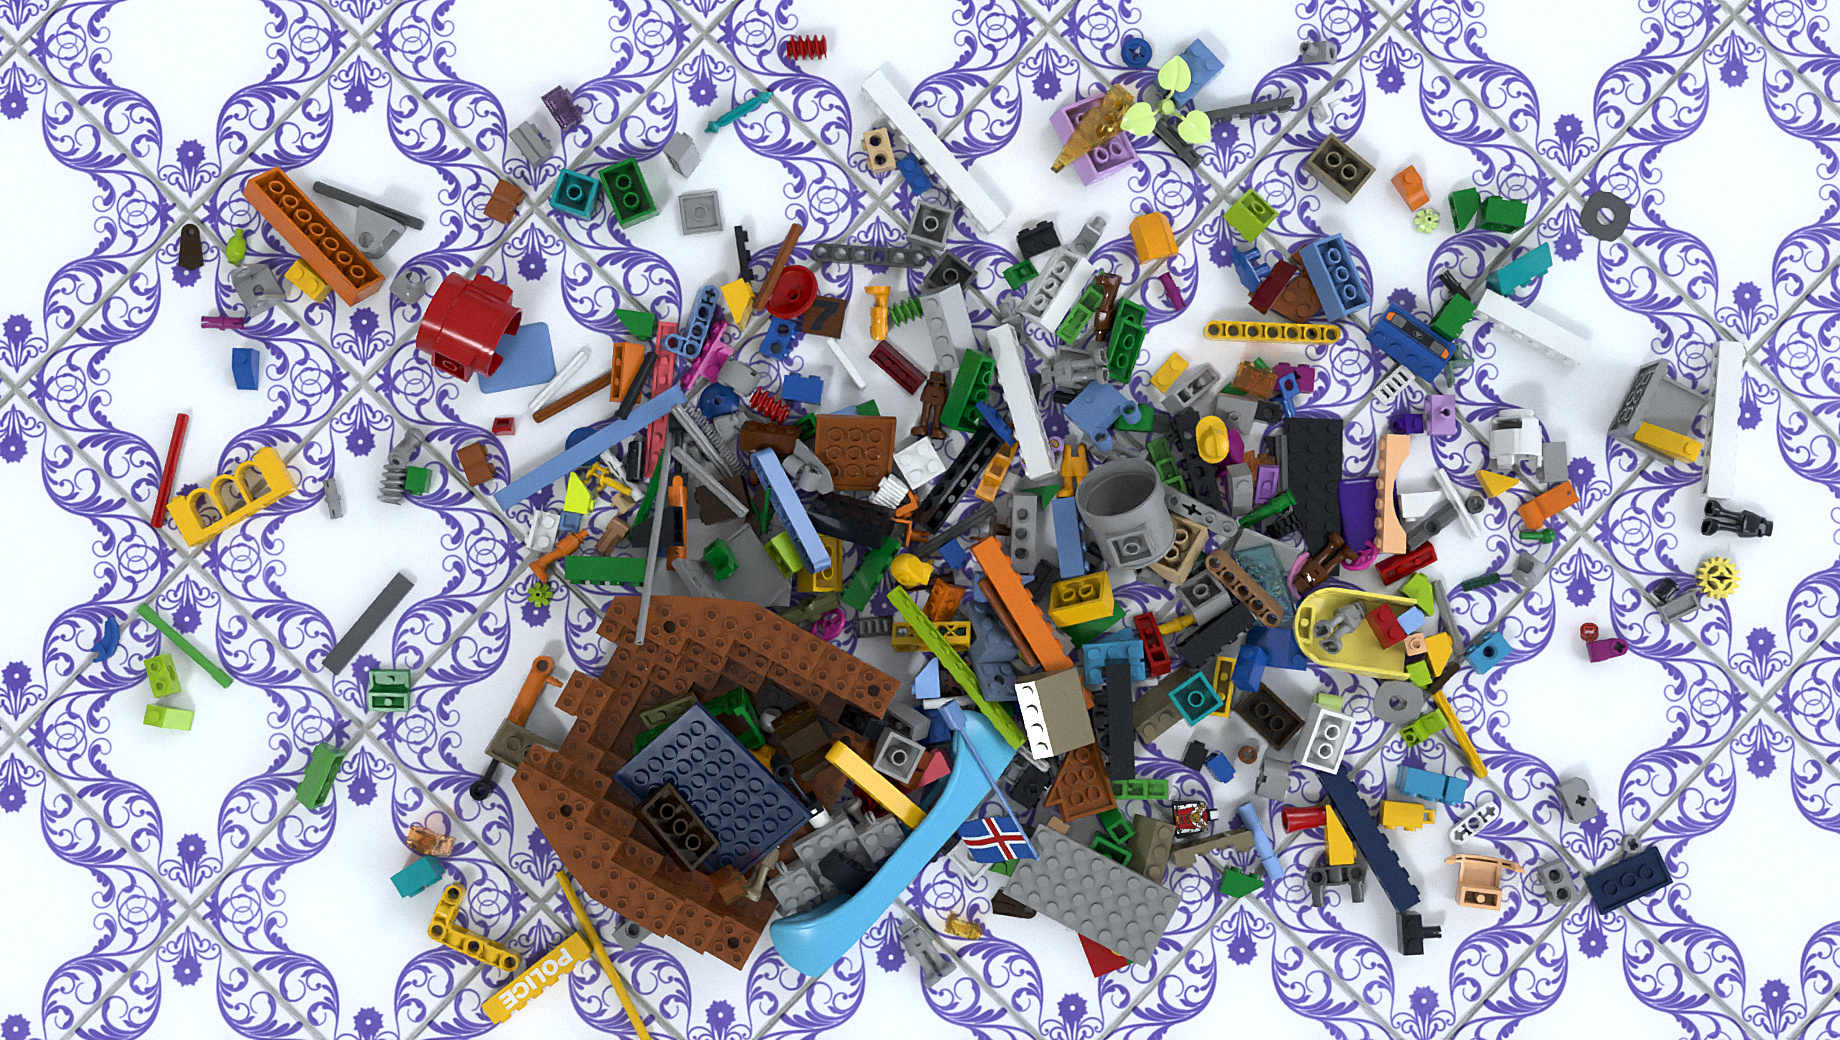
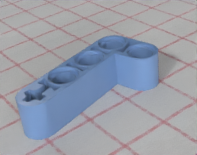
(694, 320)

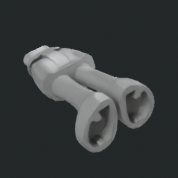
(1065, 372)
(726, 427)
(1109, 455)
(1348, 619)
(917, 941)

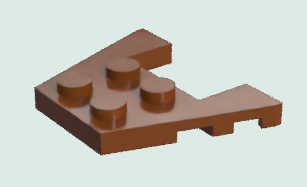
(1299, 299)

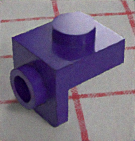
(1407, 424)

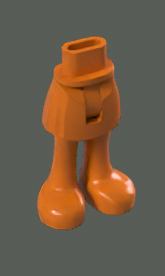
(564, 548)

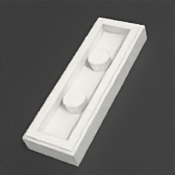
(846, 364)

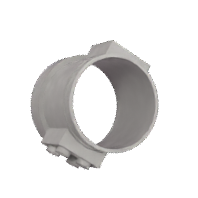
(1126, 513)

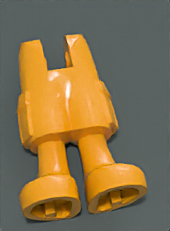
(879, 314)
(1072, 467)

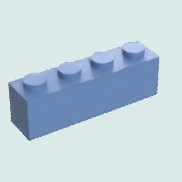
(1069, 538)

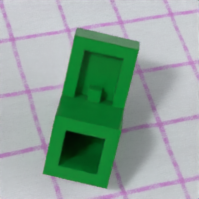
(721, 559)

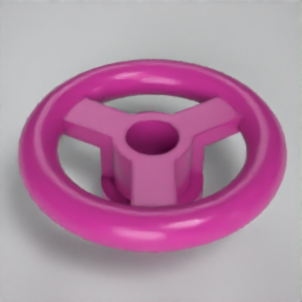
(1363, 560)
(830, 626)

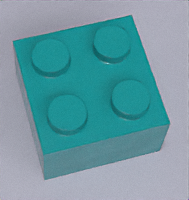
(576, 194)
(1194, 698)
(420, 873)

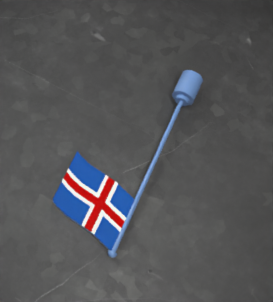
(992, 837)

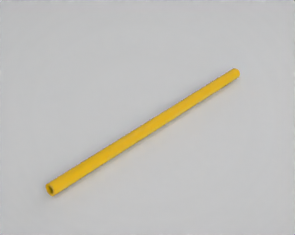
(602, 955)

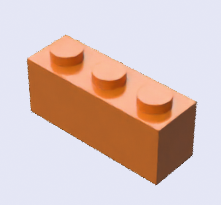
(625, 365)

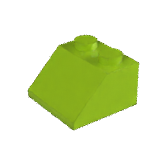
(1250, 215)

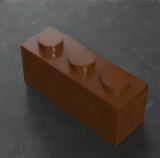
(759, 436)

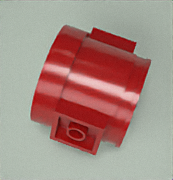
(467, 324)

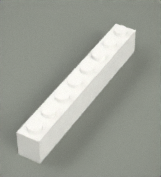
(1021, 402)
(1722, 420)

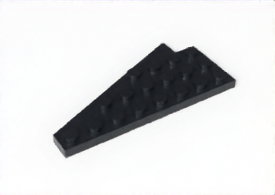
(1313, 476)

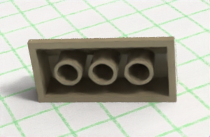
(1154, 711)
(1150, 846)

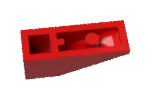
(1153, 645)

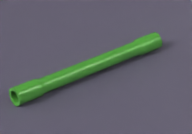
(153, 618)

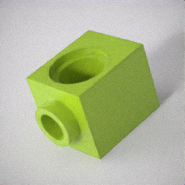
(1418, 673)

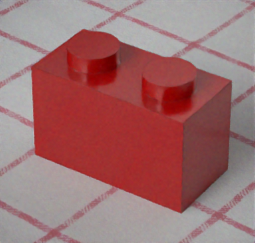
(1385, 626)

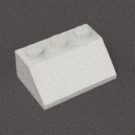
(1324, 738)

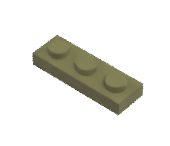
(667, 711)

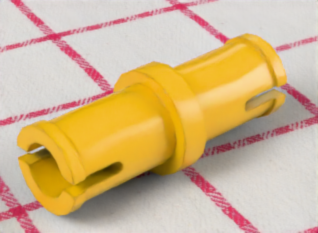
(1176, 624)

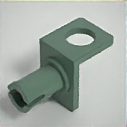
(1458, 361)

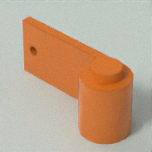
(1546, 505)

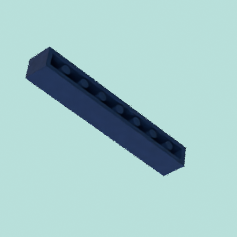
(1369, 839)

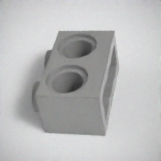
(1561, 880)

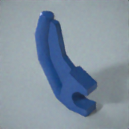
(109, 643)

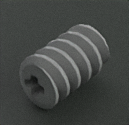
(392, 484)

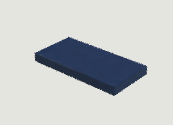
(1628, 880)

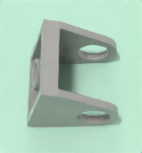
(376, 228)
(247, 282)

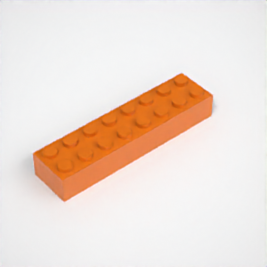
(313, 236)

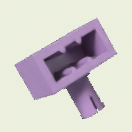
(1440, 415)

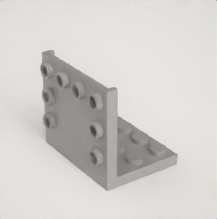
(1658, 402)
(754, 580)

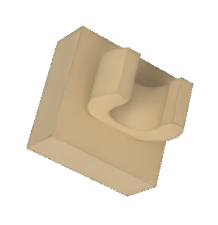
(623, 502)

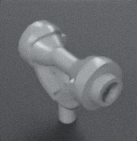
(399, 455)

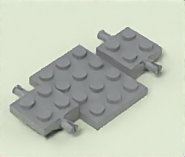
(863, 843)

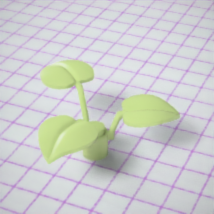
(1173, 76)

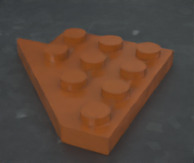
(1081, 784)

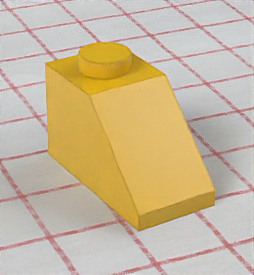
(1438, 652)

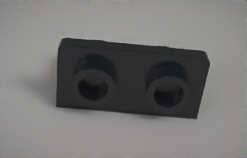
(1037, 240)

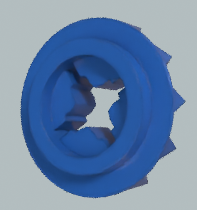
(1145, 52)

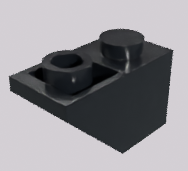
(862, 723)

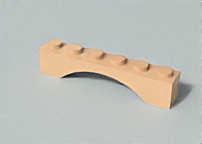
(1392, 453)

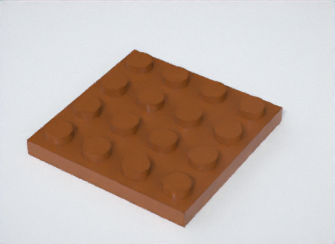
(855, 449)

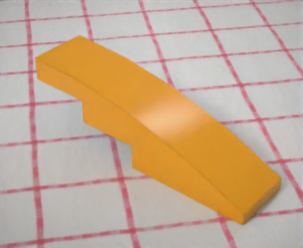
(996, 471)

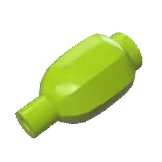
(236, 248)

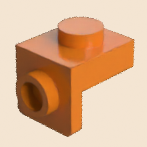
(906, 510)

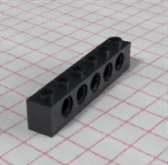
(1188, 464)
(958, 479)

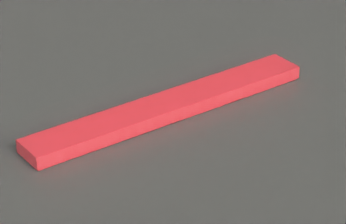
(661, 381)

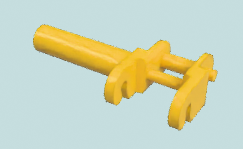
(606, 480)

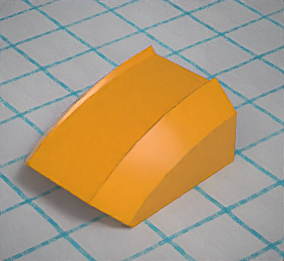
(1152, 237)

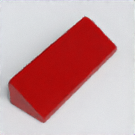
(1401, 565)

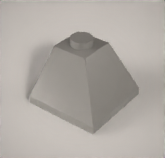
(897, 755)

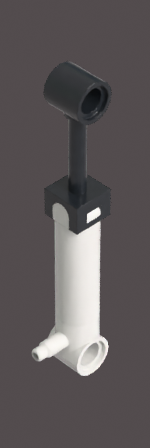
(784, 772)

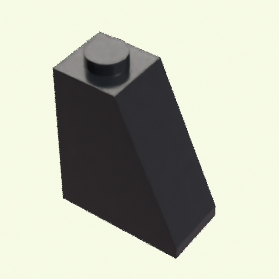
(670, 532)

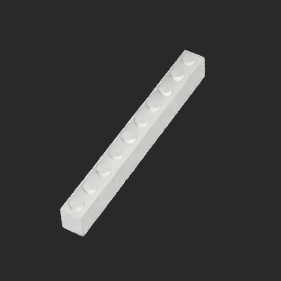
(933, 153)

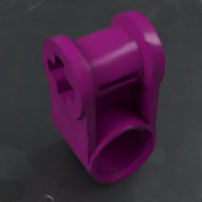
(1603, 649)

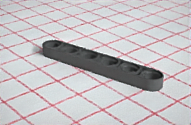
(869, 253)

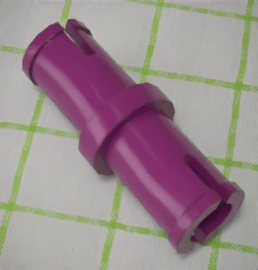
(1172, 291)
(222, 322)

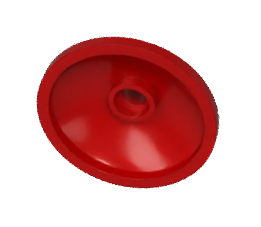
(793, 282)

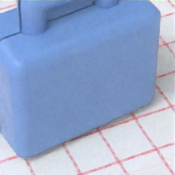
(526, 360)

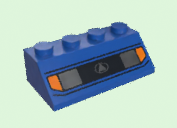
(1411, 342)

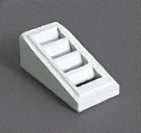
(1405, 372)

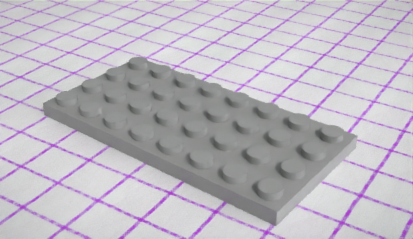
(1093, 895)

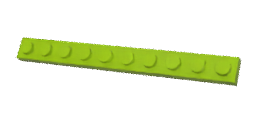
(956, 666)

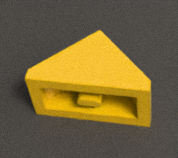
(1494, 483)

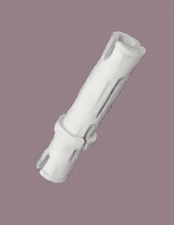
(620, 472)

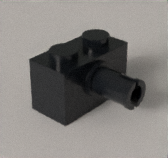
(1030, 787)
(1412, 933)

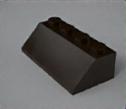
(676, 827)

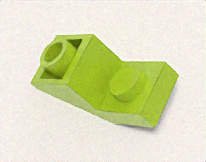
(1423, 727)

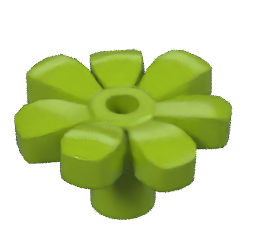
(544, 594)

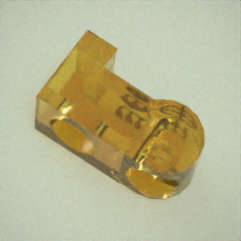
(969, 930)

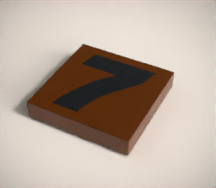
(825, 317)

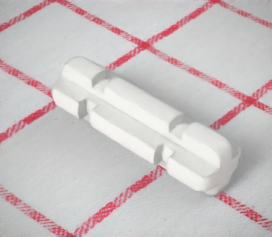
(1040, 763)

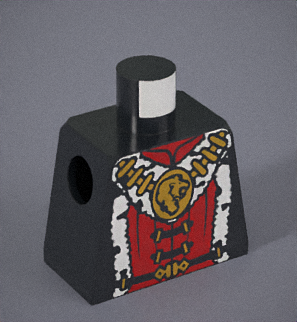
(1191, 817)

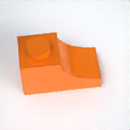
(1410, 188)

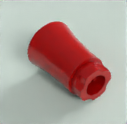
(1302, 818)

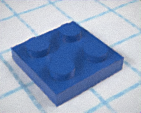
(996, 422)

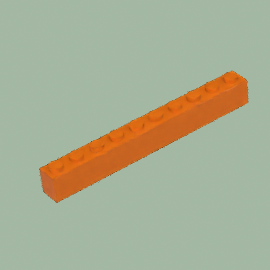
(1021, 608)

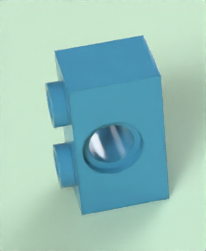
(1499, 650)

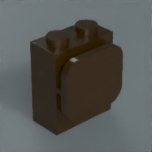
(716, 511)

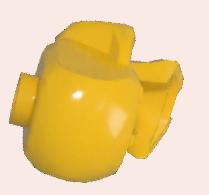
(910, 570)

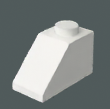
(1415, 504)

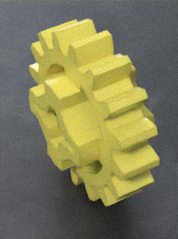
(1717, 587)

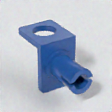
(1285, 396)

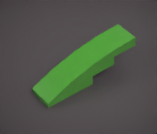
(1081, 313)
(1166, 466)
(1140, 789)

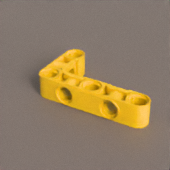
(460, 938)

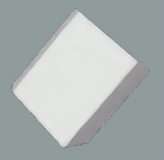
(1011, 483)

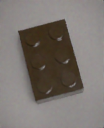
(1268, 717)

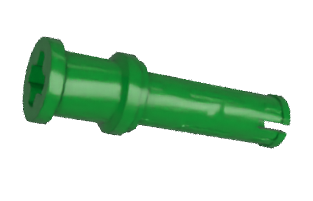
(1275, 506)

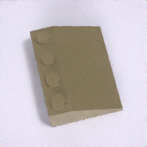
(1054, 712)

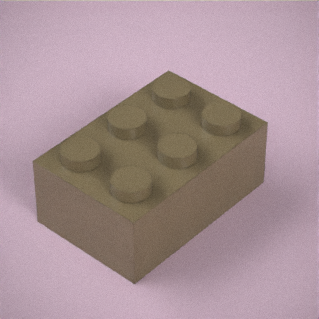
(1339, 168)

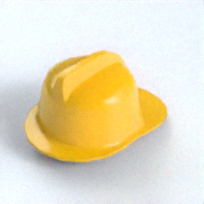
(1212, 439)

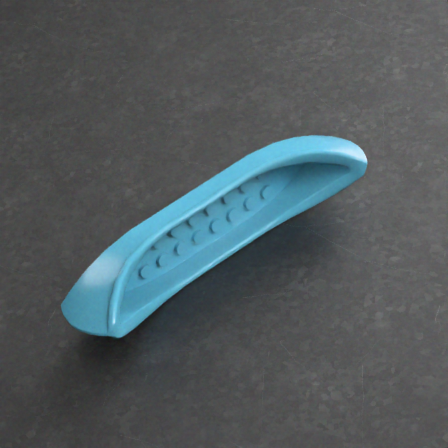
(823, 935)

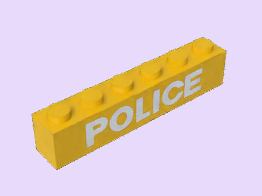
(536, 977)

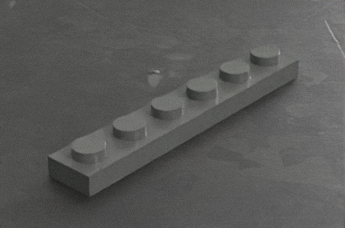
(1245, 111)

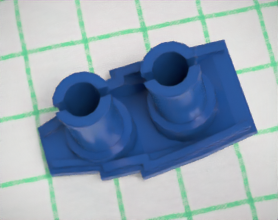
(1248, 275)

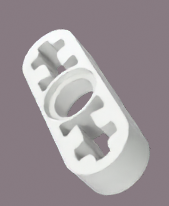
(1481, 824)

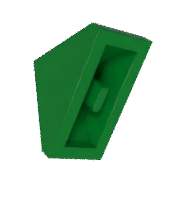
(808, 426)

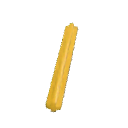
(1460, 734)

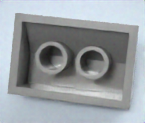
(1248, 539)

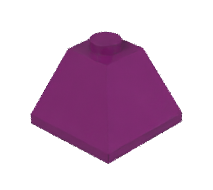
(1234, 456)

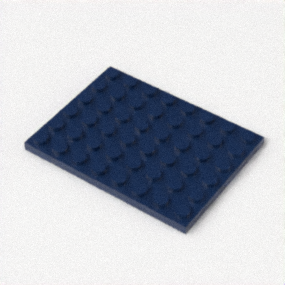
(722, 786)

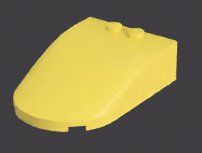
(1360, 650)

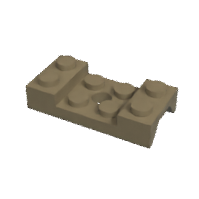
(1238, 839)

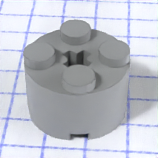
(739, 376)
(1273, 779)

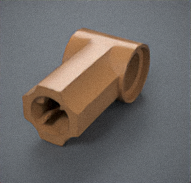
(615, 532)

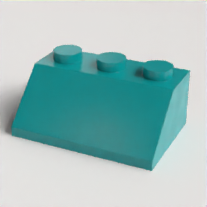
(1521, 271)

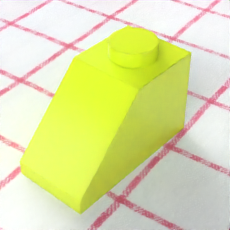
(578, 496)

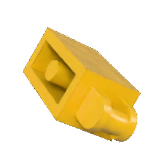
(1404, 814)

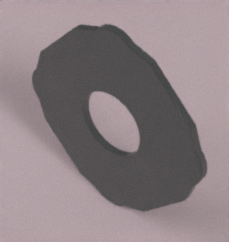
(1605, 200)

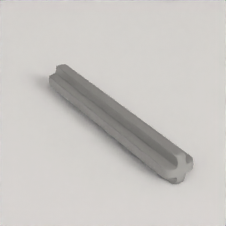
(1447, 617)

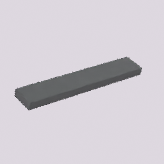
(367, 624)

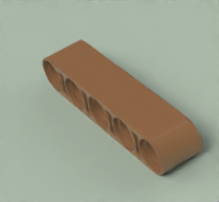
(1240, 579)

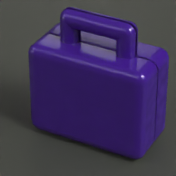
(1359, 512)

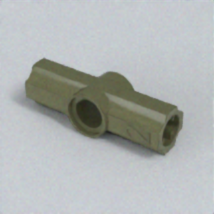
(811, 608)

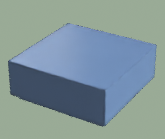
(570, 521)

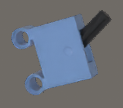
(1096, 410)

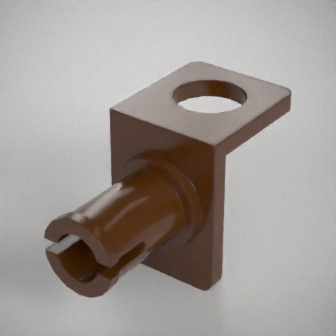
(994, 529)

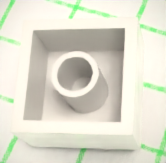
(919, 463)

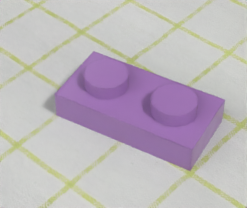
(1266, 483)

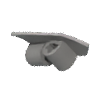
(808, 470)

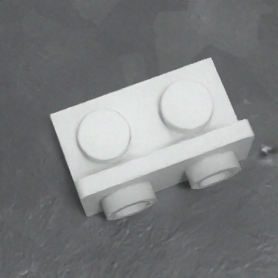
(1322, 107)
(543, 531)

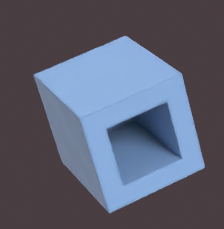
(1411, 620)

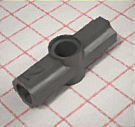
(1439, 521)

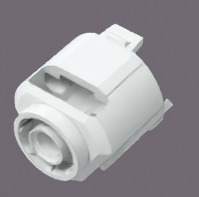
(1515, 437)

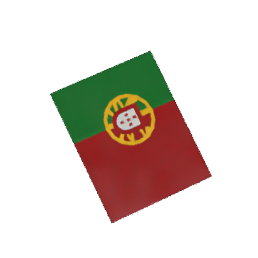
(1101, 958)

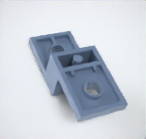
(992, 653)

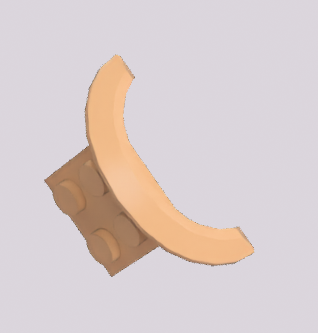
(1480, 880)

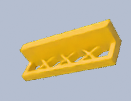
(916, 643)

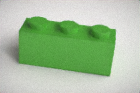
(319, 775)

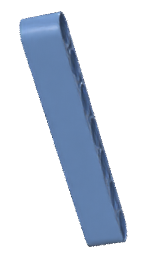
(790, 511)

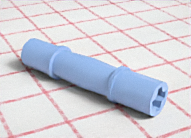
(1261, 841)

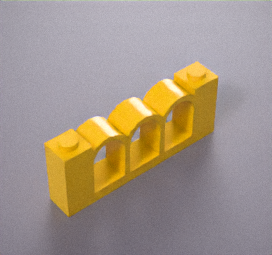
(188, 519)

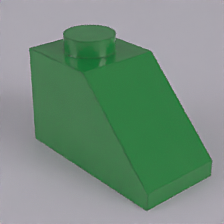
(1463, 207)
(638, 323)

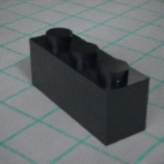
(844, 872)

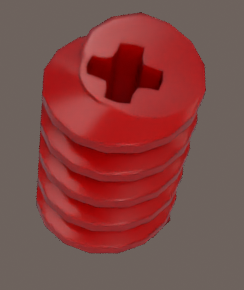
(806, 47)
(771, 407)

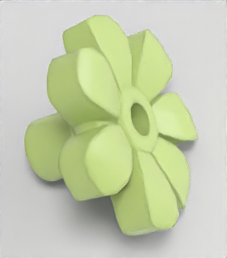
(1426, 221)

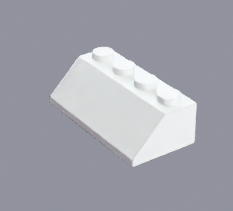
(1055, 289)

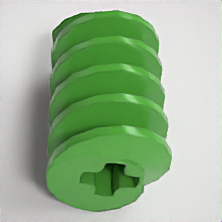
(906, 310)

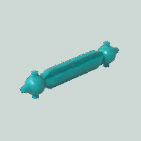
(738, 112)

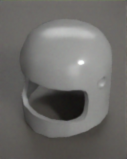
(405, 290)
(1529, 570)

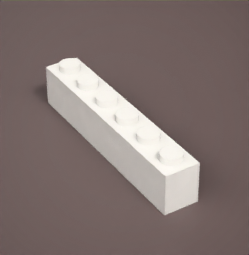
(1531, 328)

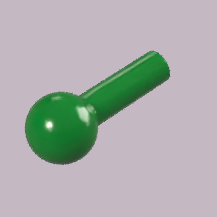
(1546, 535)

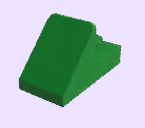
(1020, 274)
(1046, 493)

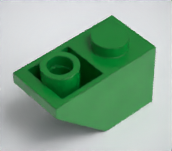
(1117, 825)
(1237, 883)

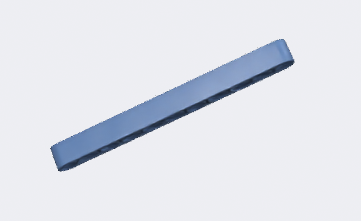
(589, 448)

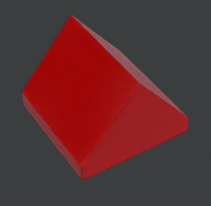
(503, 426)

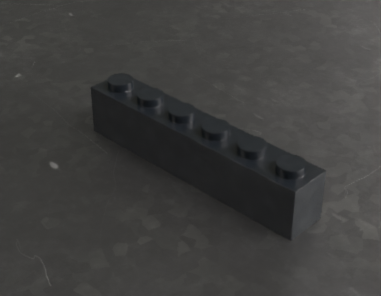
(1119, 719)

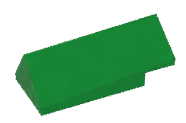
(1125, 340)

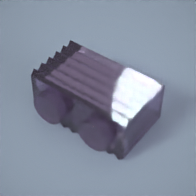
(562, 109)

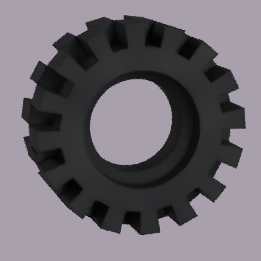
(1285, 526)

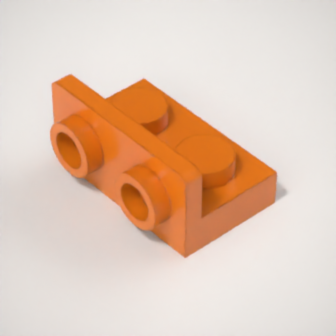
(943, 601)

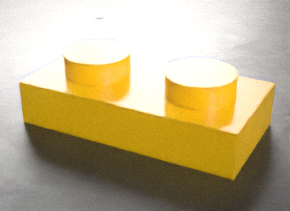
(1168, 372)

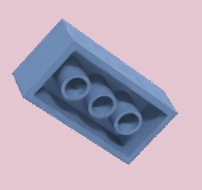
(1334, 277)

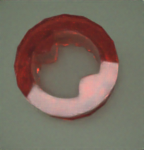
(1589, 637)

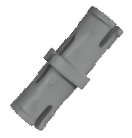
(332, 498)

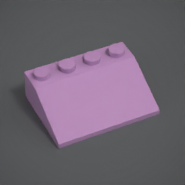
(1103, 161)

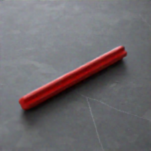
(169, 470)

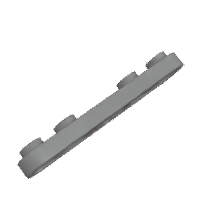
(1210, 518)

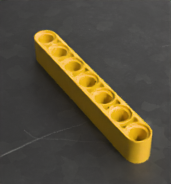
(1280, 329)
(875, 785)

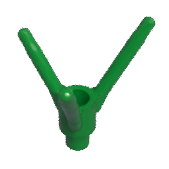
(764, 518)

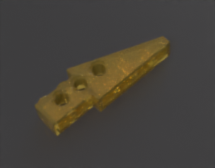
(1096, 127)

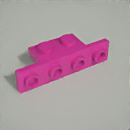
(710, 357)

